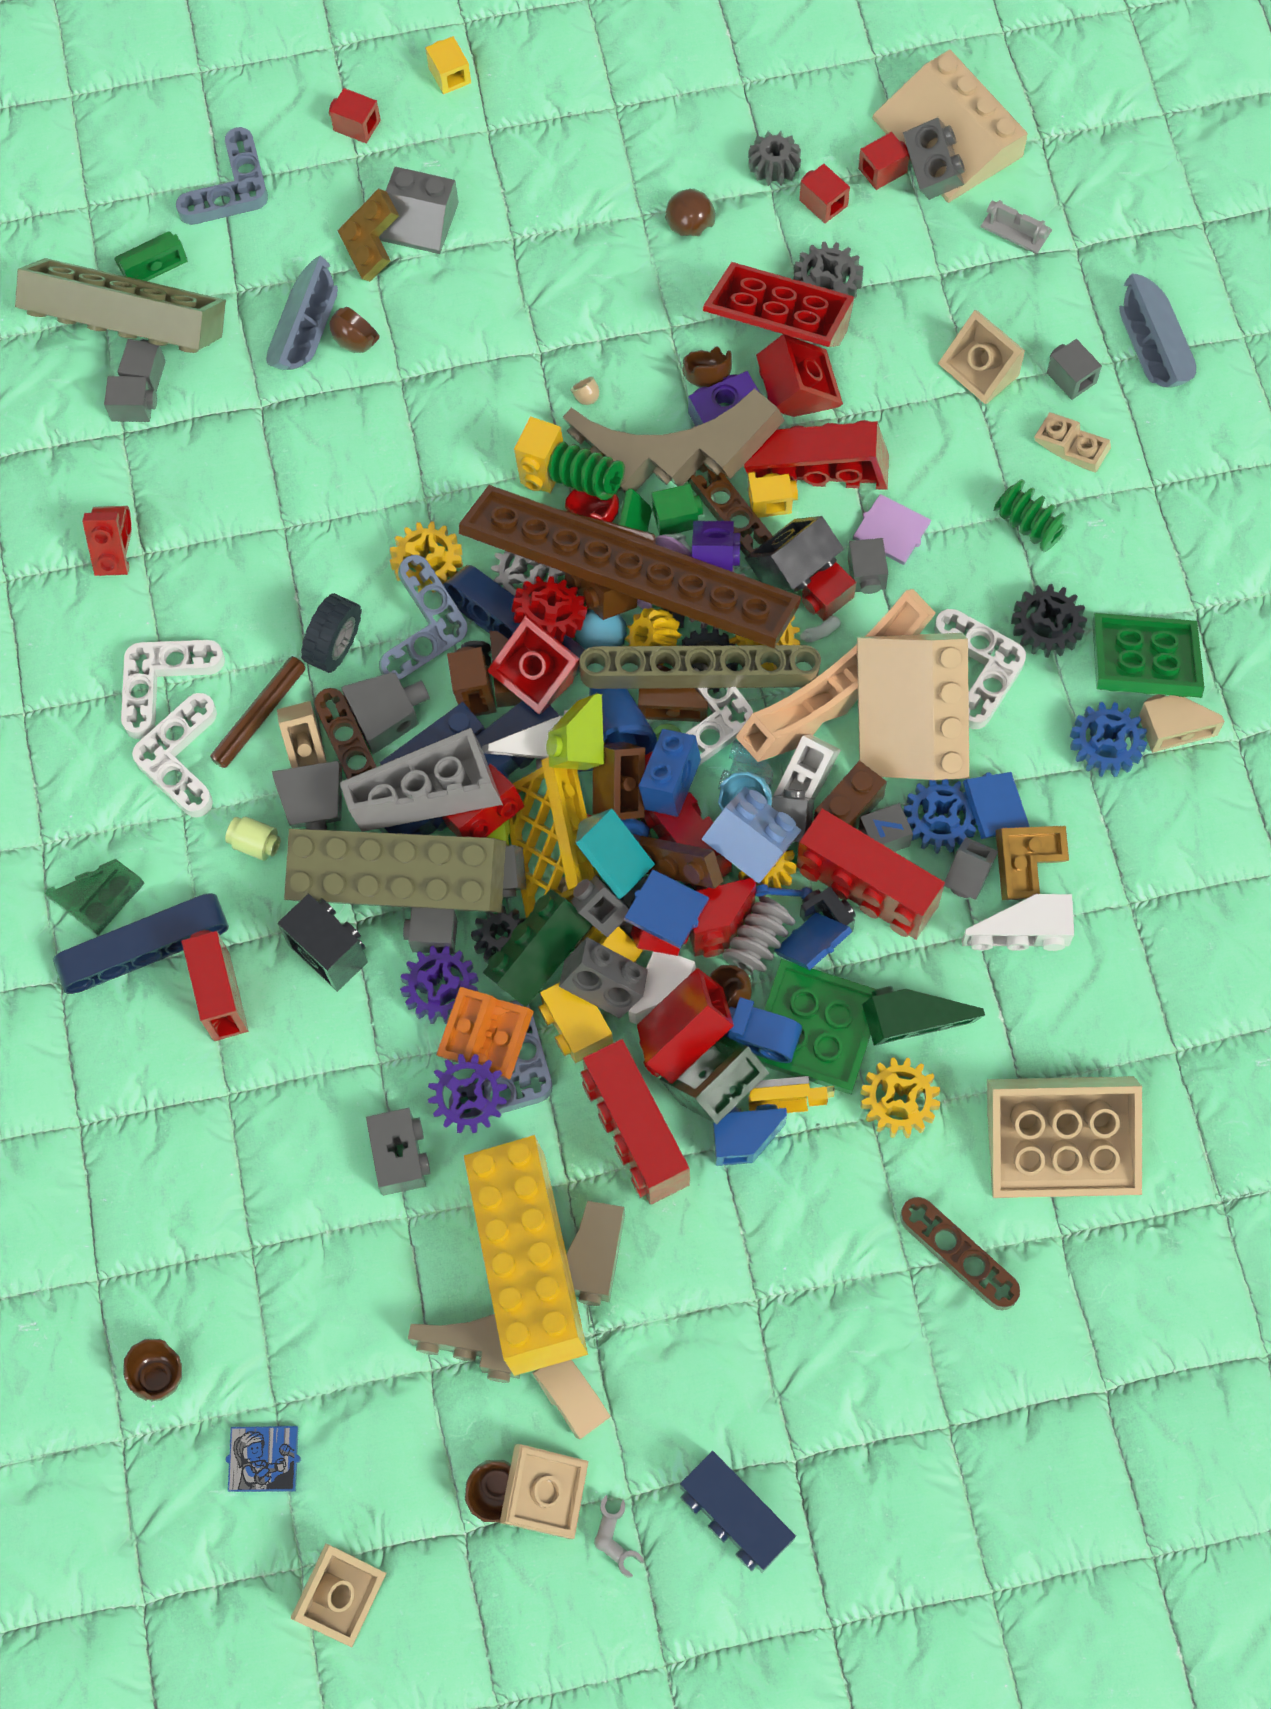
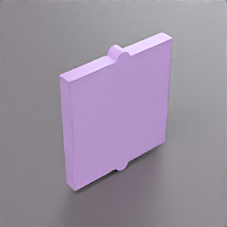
(897, 526)

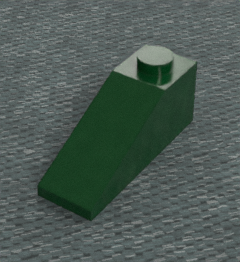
(910, 1013)

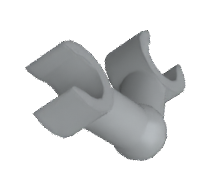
(604, 1540)

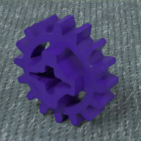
(426, 980)
(483, 1104)

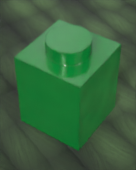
(675, 509)

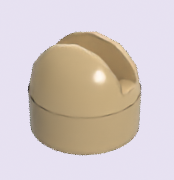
(586, 391)

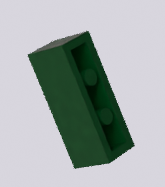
(537, 947)

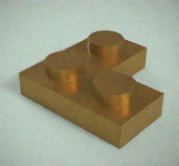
(362, 234)
(1021, 851)

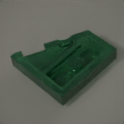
(97, 894)

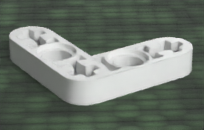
(994, 666)
(155, 667)
(720, 720)
(165, 759)

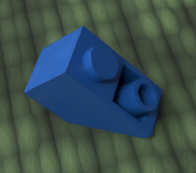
(745, 1134)

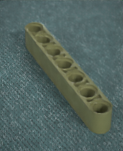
(684, 676)

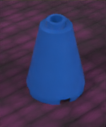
(624, 719)

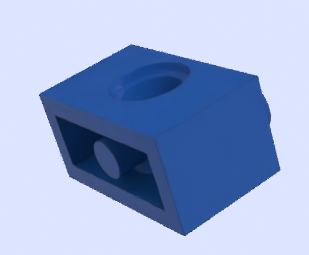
(670, 772)

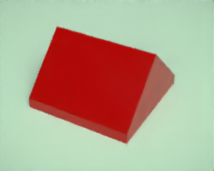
(535, 666)

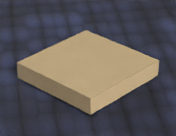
(544, 1491)

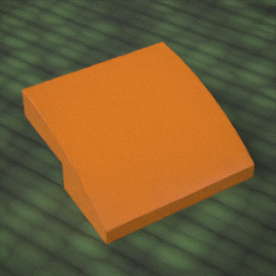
(485, 1028)

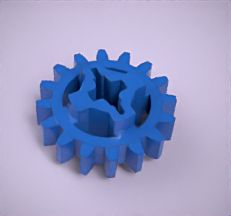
(1108, 753)
(940, 800)

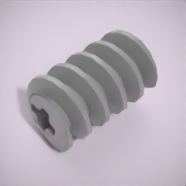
(758, 935)

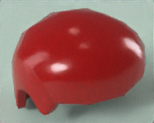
(591, 506)

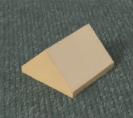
(983, 358)
(338, 1595)

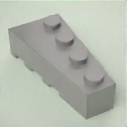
(423, 785)

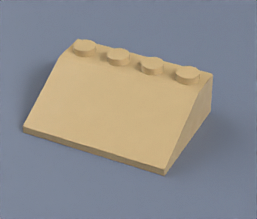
(983, 128)
(914, 705)
(1065, 1136)

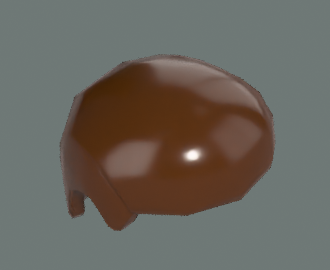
(690, 212)
(352, 331)
(706, 367)
(735, 983)
(152, 1370)
(487, 1489)

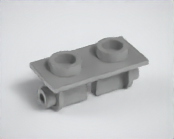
(1016, 227)

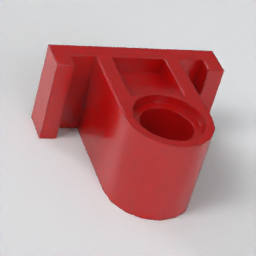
(108, 539)

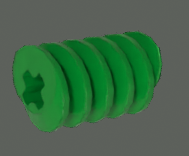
(586, 471)
(1031, 516)

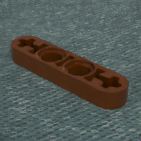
(734, 506)
(343, 749)
(955, 1257)

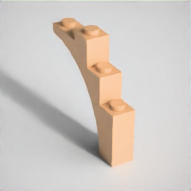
(828, 695)

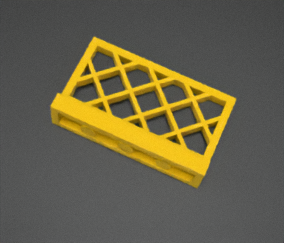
(568, 810)

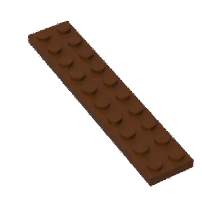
(630, 565)

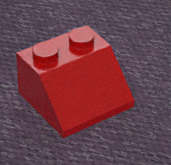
(798, 377)
(722, 916)

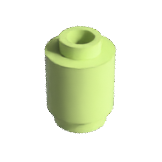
(253, 837)

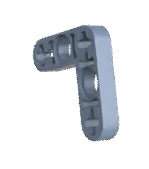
(242, 185)
(434, 630)
(523, 1073)

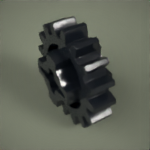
(1057, 613)

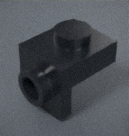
(829, 905)

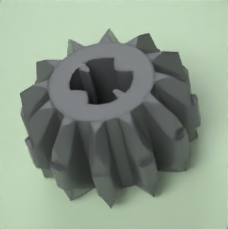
(774, 158)

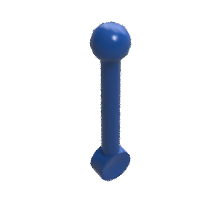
(762, 890)

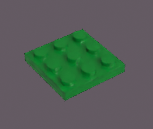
(1147, 655)
(831, 1021)

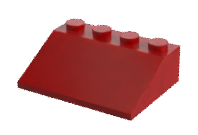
(781, 305)

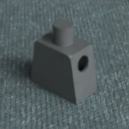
(384, 708)
(311, 794)

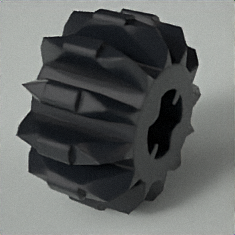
(494, 925)

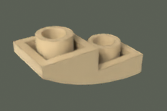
(1070, 443)
(572, 1396)

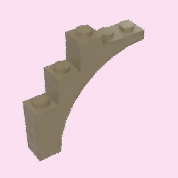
(674, 457)
(592, 1270)

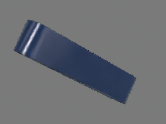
(490, 604)
(137, 943)

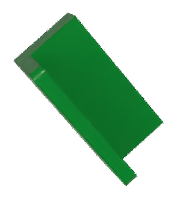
(152, 257)

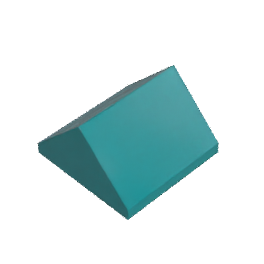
(613, 851)

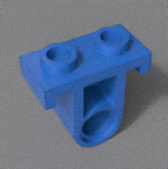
(764, 1032)

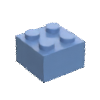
(752, 834)

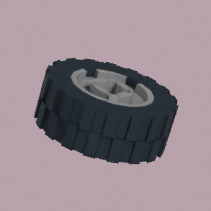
(331, 632)

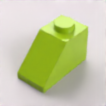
(578, 736)

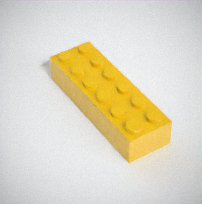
(524, 1256)

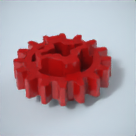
(550, 606)

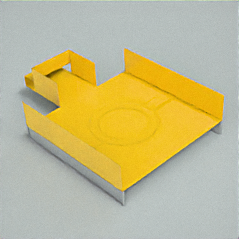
(789, 1094)

